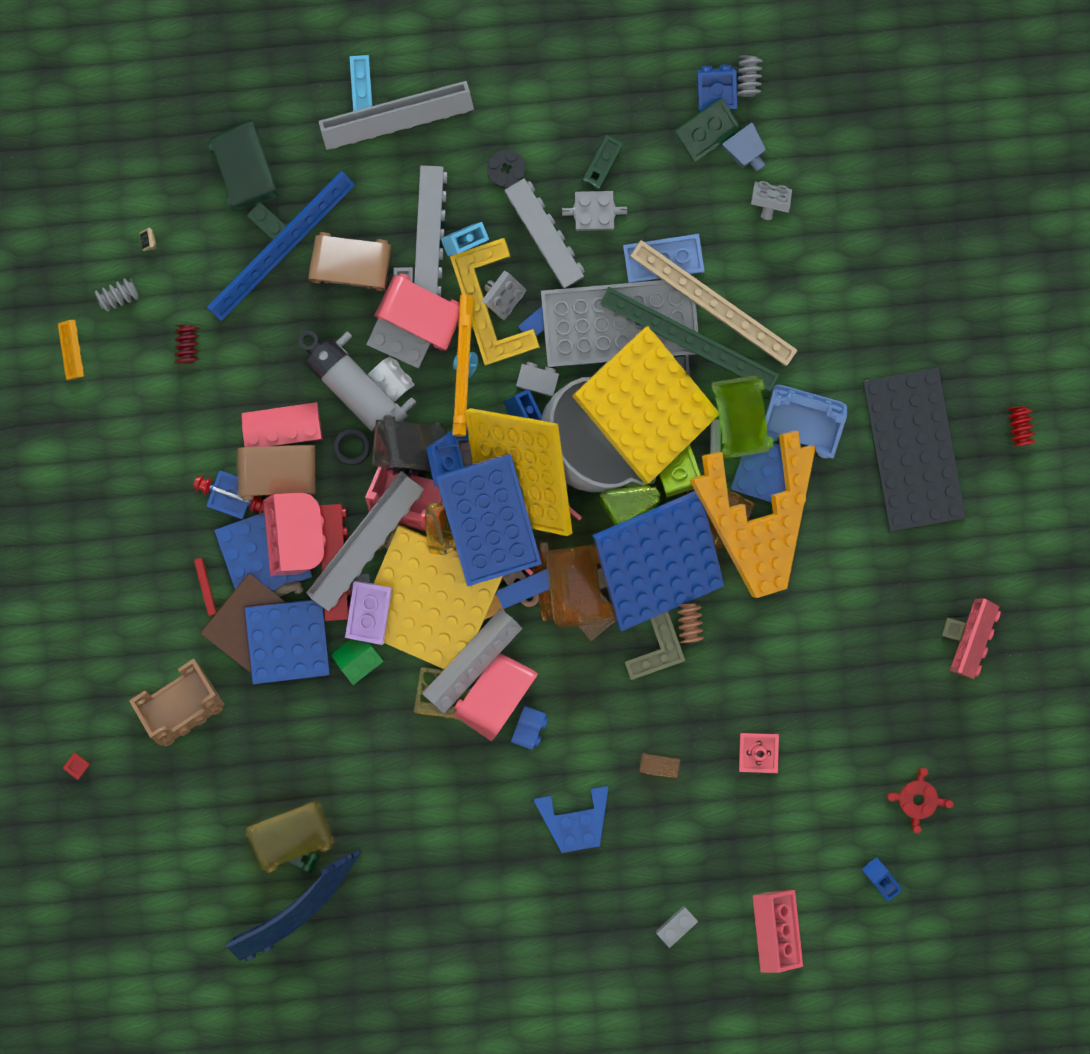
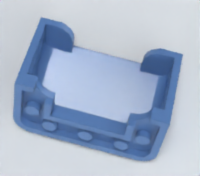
(814, 416)

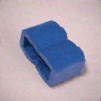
(528, 727)

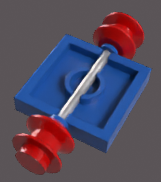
(225, 495)

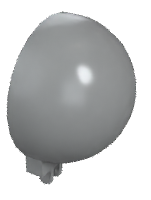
(587, 454)

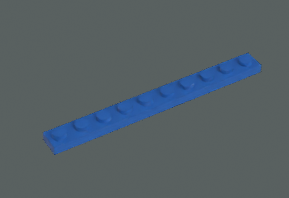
(281, 246)

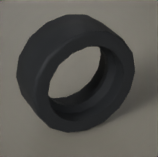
(337, 447)

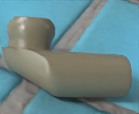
(289, 587)

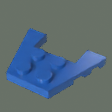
(445, 454)
(579, 828)

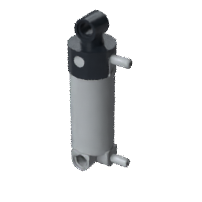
(350, 382)

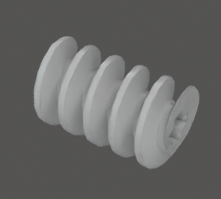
(749, 72)
(117, 294)

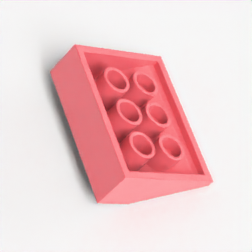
(975, 637)

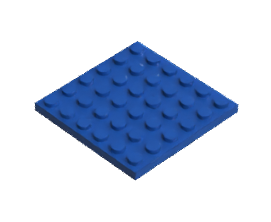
(658, 560)

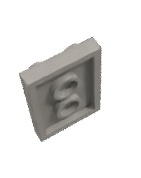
(398, 343)

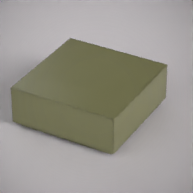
(953, 629)

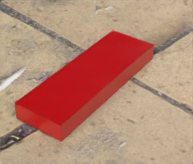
(205, 586)

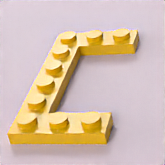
(464, 267)

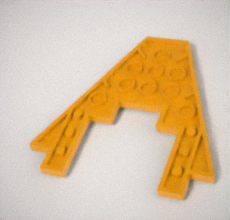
(765, 545)

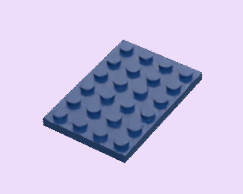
(488, 519)

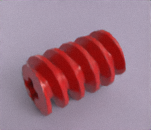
(1021, 426)

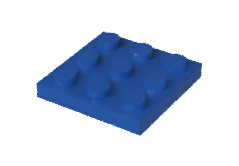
(760, 475)

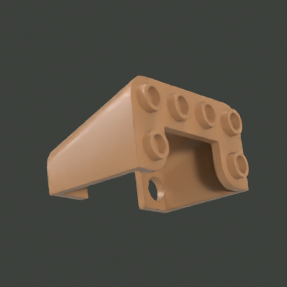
(178, 705)

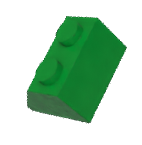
(357, 659)

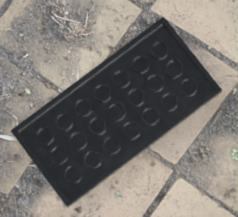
(914, 449)

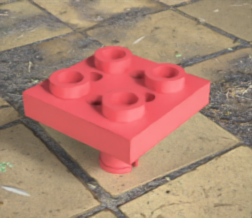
(759, 753)

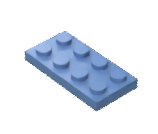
(682, 251)

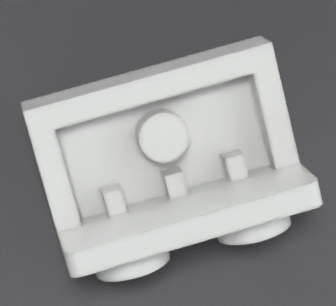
(391, 378)

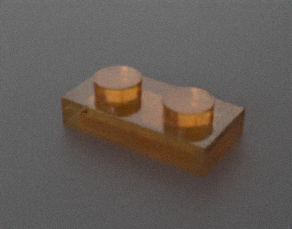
(659, 765)

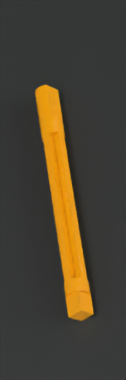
(462, 373)

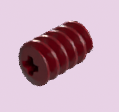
(186, 344)

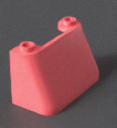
(419, 312)
(416, 514)
(495, 696)

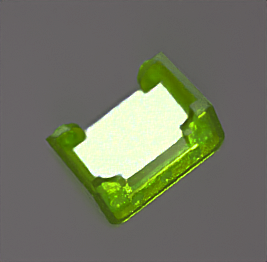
(742, 417)
(628, 502)

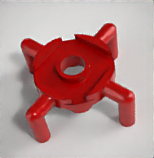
(929, 803)

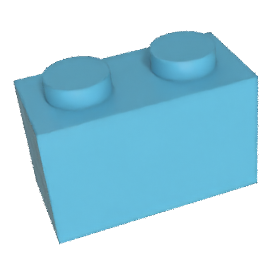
(464, 239)

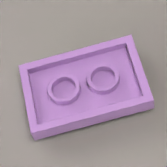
(368, 612)

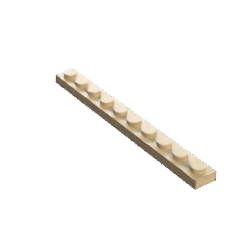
(713, 303)

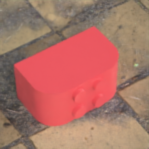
(293, 533)

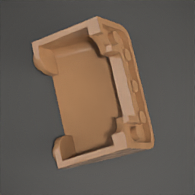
(350, 262)
(275, 470)

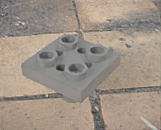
(771, 198)
(503, 295)

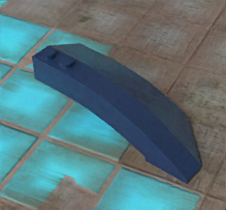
(296, 914)

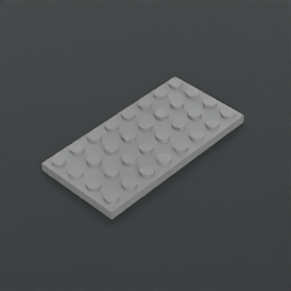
(588, 333)

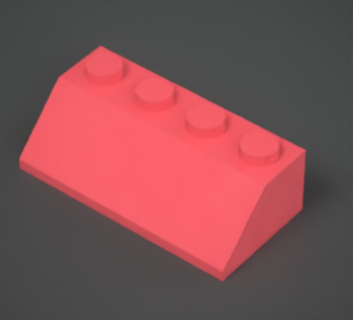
(282, 426)
(777, 931)

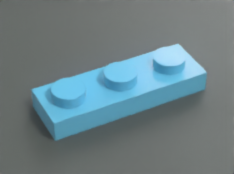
(360, 82)

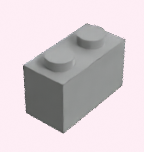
(537, 379)
(676, 926)

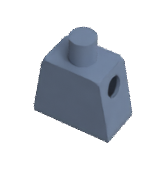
(746, 148)

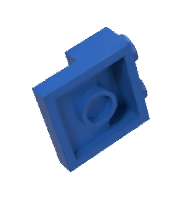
(716, 84)

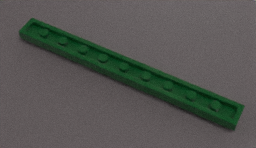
(687, 337)

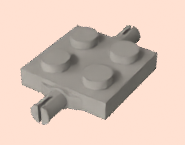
(594, 211)

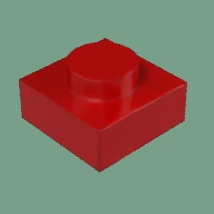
(76, 766)

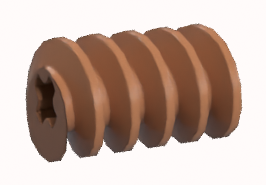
(690, 623)

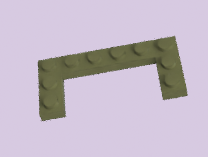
(669, 652)

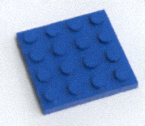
(247, 552)
(286, 641)

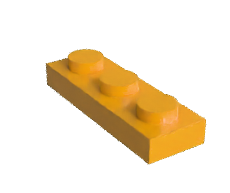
(70, 349)

